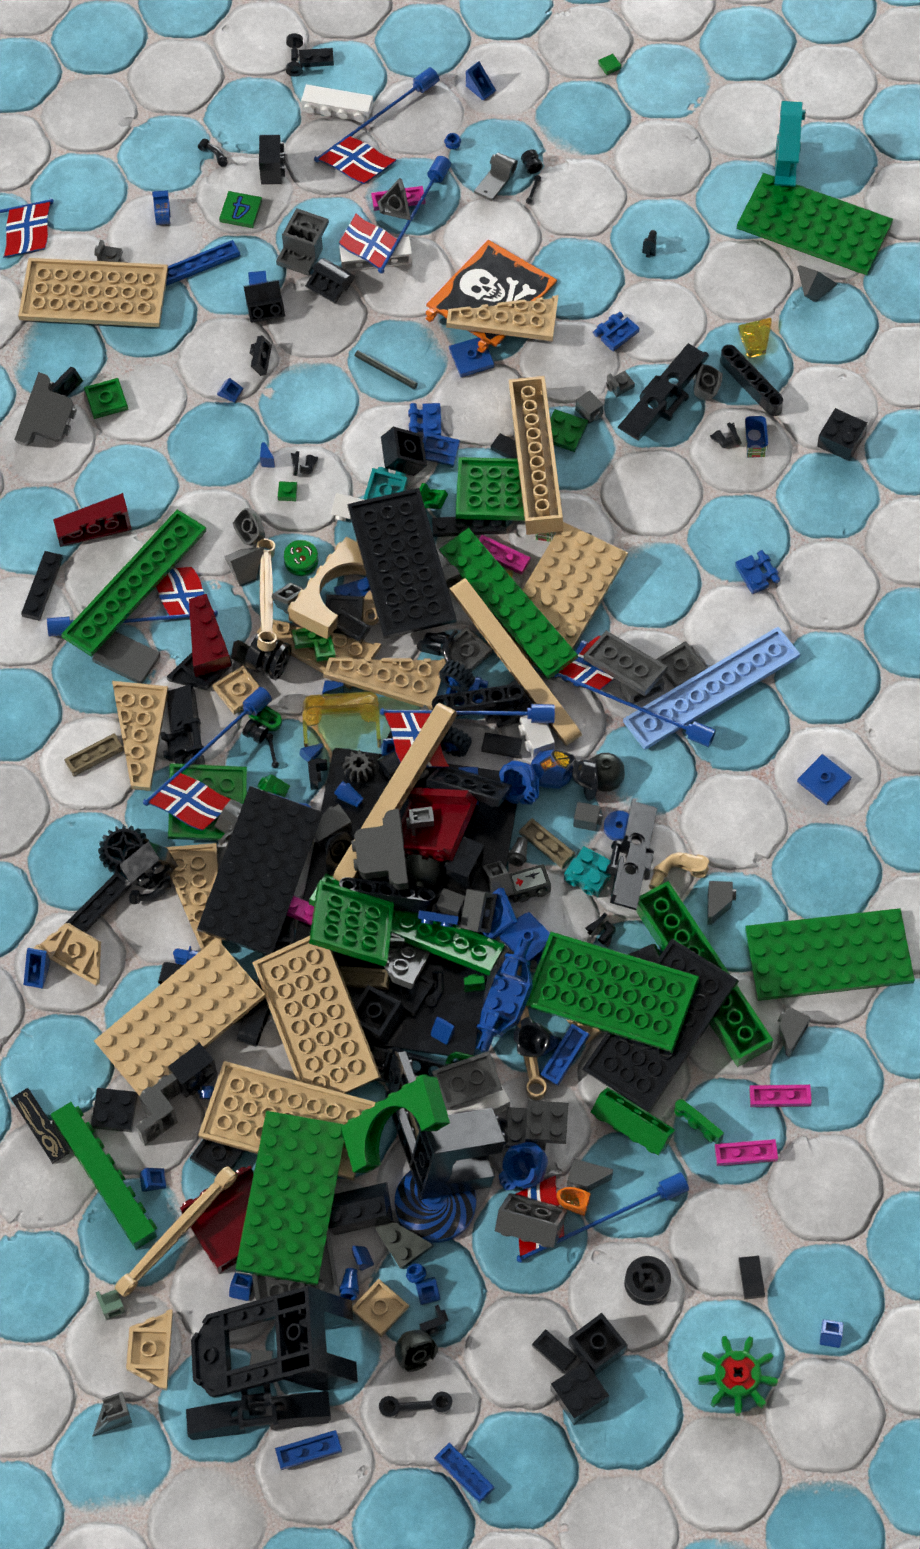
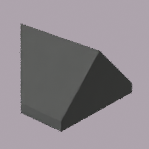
(395, 201)
(814, 283)
(245, 564)
(112, 1414)

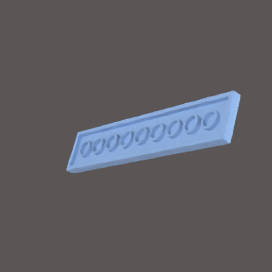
(712, 687)

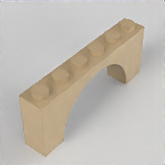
(309, 608)

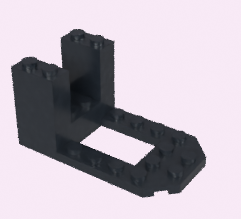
(455, 1155)
(300, 1340)

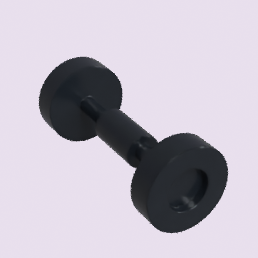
(294, 41)

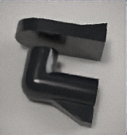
(649, 244)
(726, 442)
(307, 468)
(430, 647)
(606, 936)

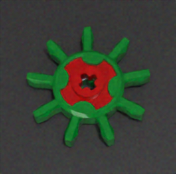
(737, 1387)

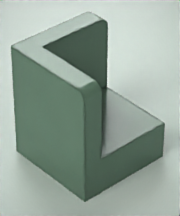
(110, 1304)

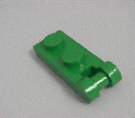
(698, 1121)

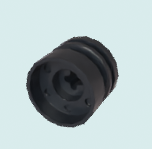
(271, 662)

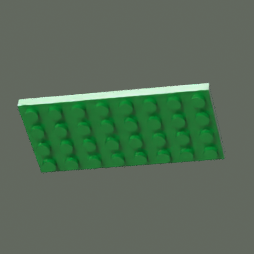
(815, 224)
(829, 954)
(612, 991)
(291, 1198)

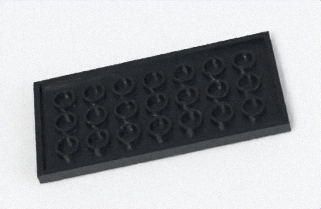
(401, 563)
(260, 871)
(644, 1071)

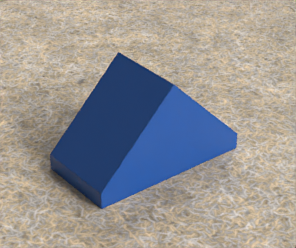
(479, 82)
(36, 967)

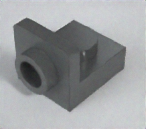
(107, 253)
(620, 383)
(420, 818)

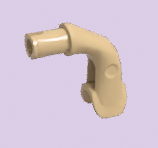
(694, 864)

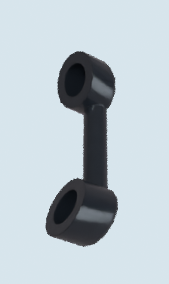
(390, 1406)

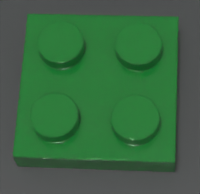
(567, 430)

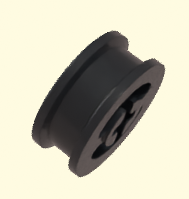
(642, 1269)

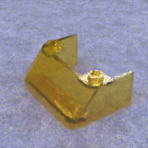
(358, 702)

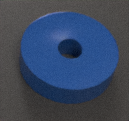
(610, 823)

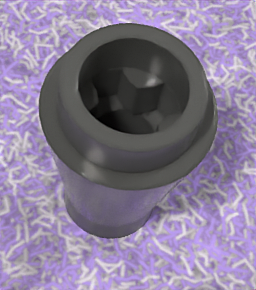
(518, 853)

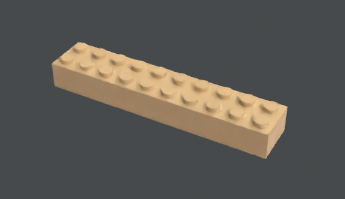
(535, 455)

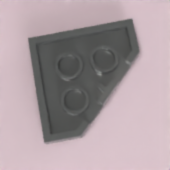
(406, 964)

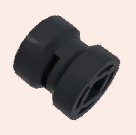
(530, 158)
(255, 731)

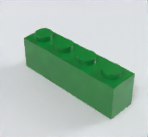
(632, 1121)

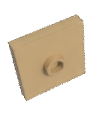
(236, 688)
(380, 1308)

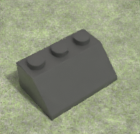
(530, 1220)

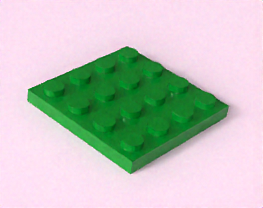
(489, 489)
(225, 780)
(351, 923)

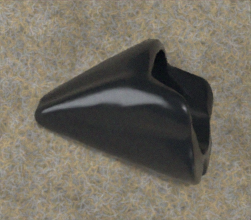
(535, 1039)

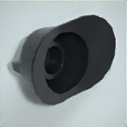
(586, 775)
(335, 849)

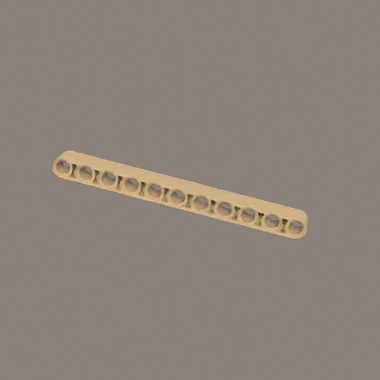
(513, 658)
(404, 778)

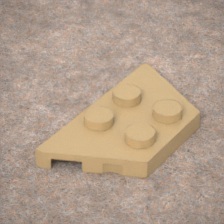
(74, 951)
(150, 1349)

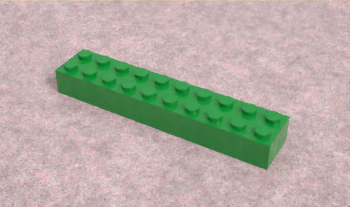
(736, 1021)

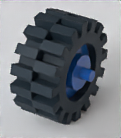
(456, 676)
(456, 742)

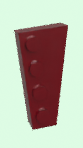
(93, 521)
(207, 641)

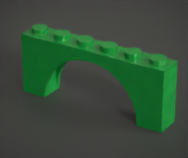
(364, 1132)

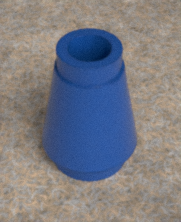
(348, 794)
(349, 1287)

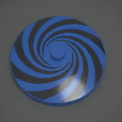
(433, 1218)

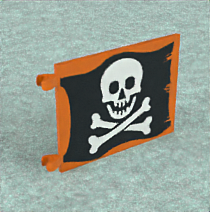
(490, 278)

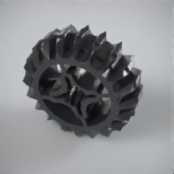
(109, 848)

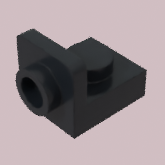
(315, 768)

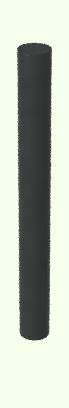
(403, 379)

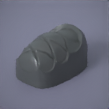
(707, 382)
(249, 527)

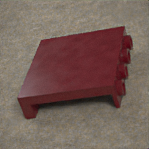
(451, 816)
(222, 1223)

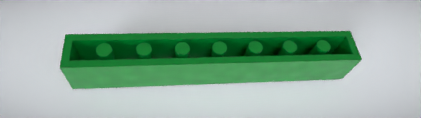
(103, 1175)

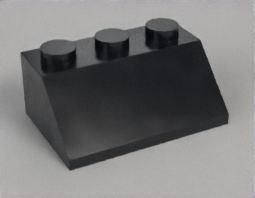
(360, 1209)

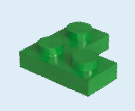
(322, 647)

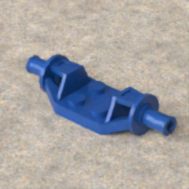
(506, 996)

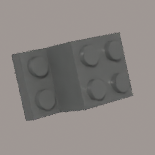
(302, 241)
(158, 1109)
(539, 1123)

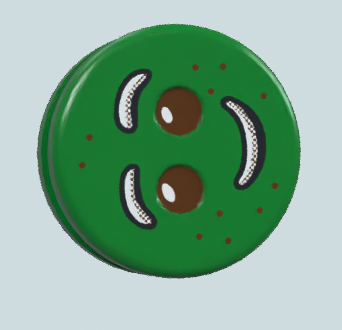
(301, 557)

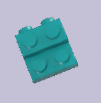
(385, 483)
(588, 872)

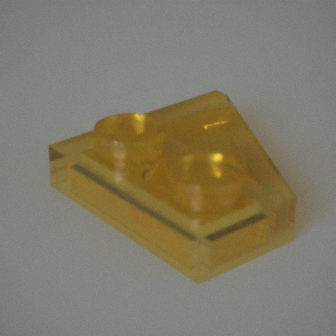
(755, 336)

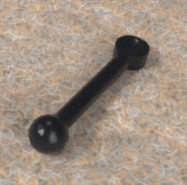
(537, 179)
(269, 737)

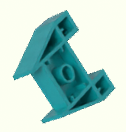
(788, 142)

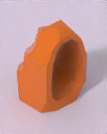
(574, 1199)

